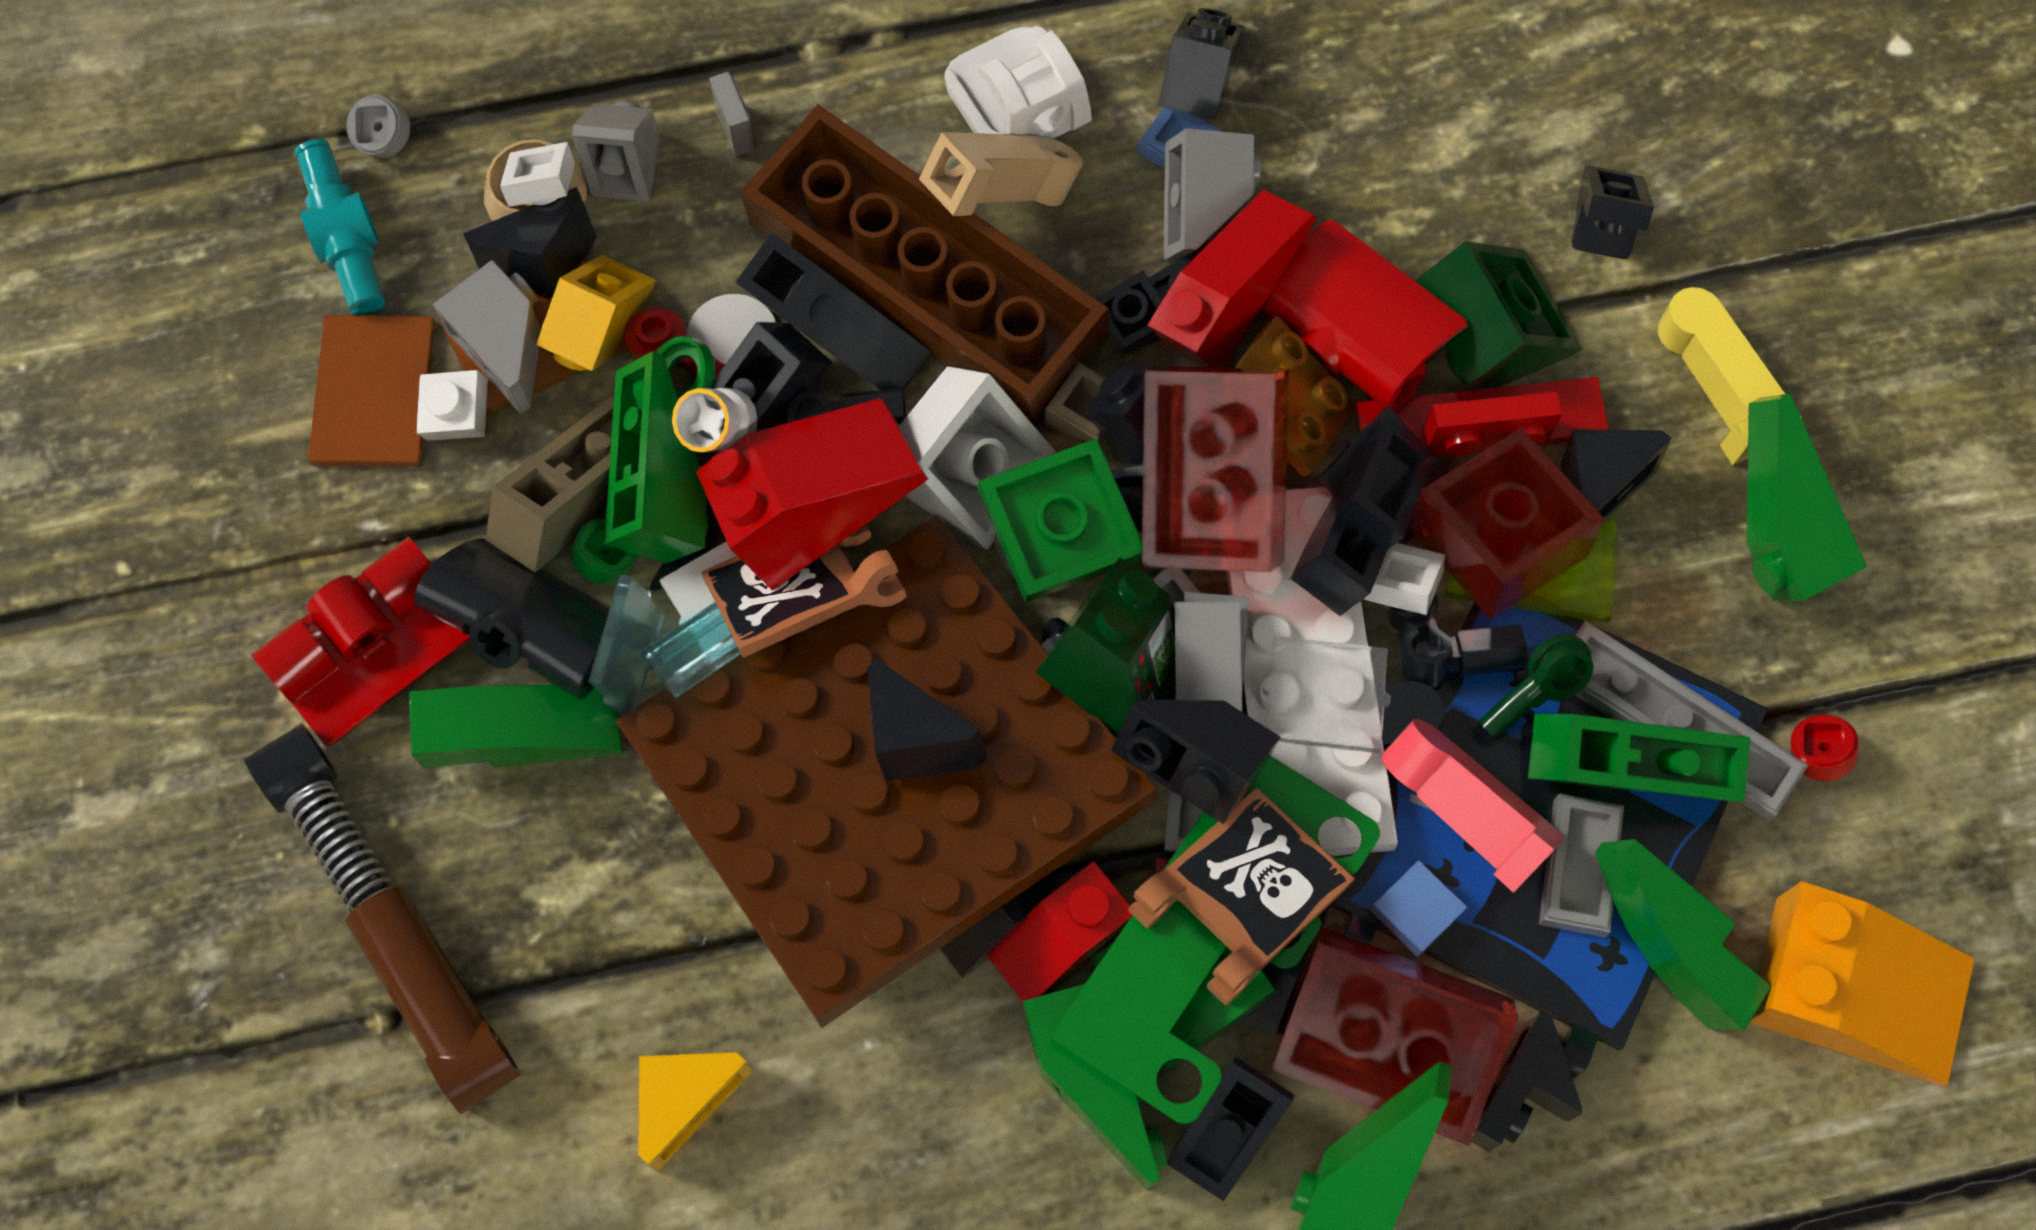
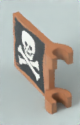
(813, 595)
(1250, 885)

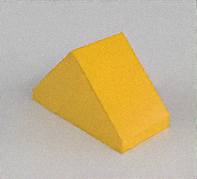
(680, 1096)

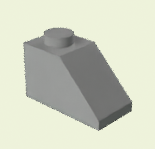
(618, 150)
(1204, 185)
(496, 329)

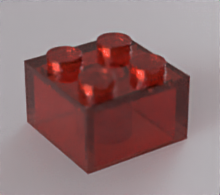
(1506, 522)

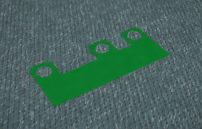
(1152, 974)

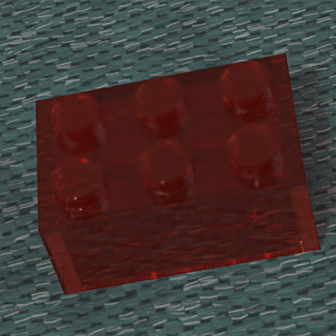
(1215, 468)
(1380, 1021)

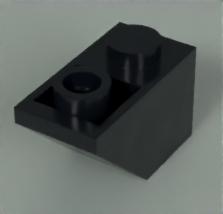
(1200, 63)
(1197, 750)

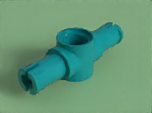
(339, 227)

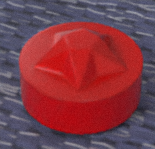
(1826, 745)

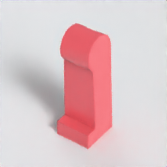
(1472, 802)

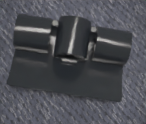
(516, 613)

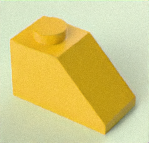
(592, 312)

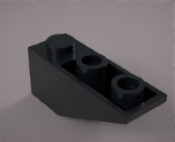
(832, 315)

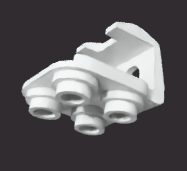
(1019, 85)

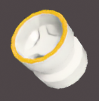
(701, 414)

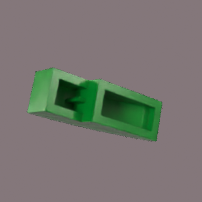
(509, 725)
(1681, 936)

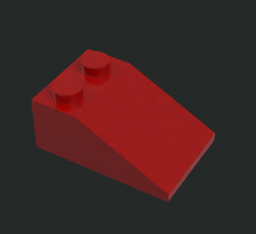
(808, 485)

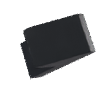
(1610, 212)
(1532, 1071)
(1230, 1128)

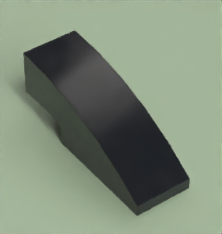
(1364, 519)

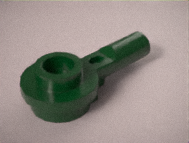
(1556, 670)

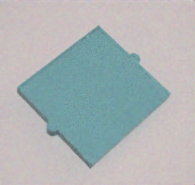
(629, 628)

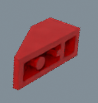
(1230, 281)

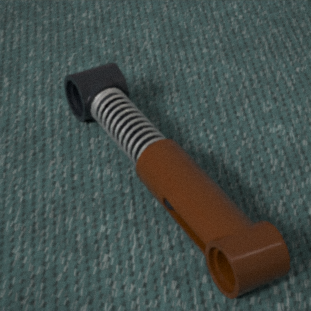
(458, 1042)

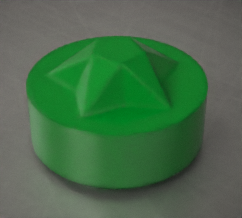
(596, 560)

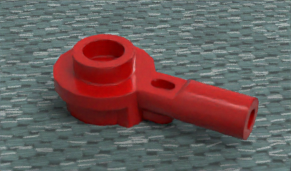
(652, 329)

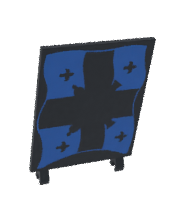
(1498, 939)

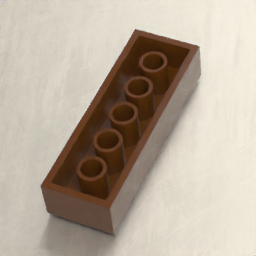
(931, 273)

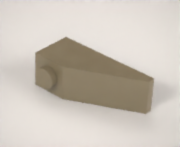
(554, 492)

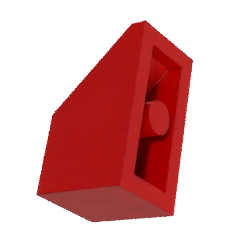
(1062, 934)

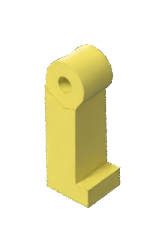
(1719, 360)

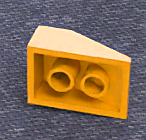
(1862, 983)

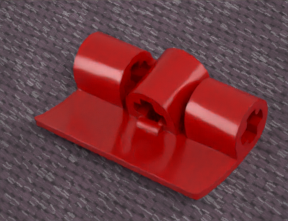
(1361, 314)
(359, 645)

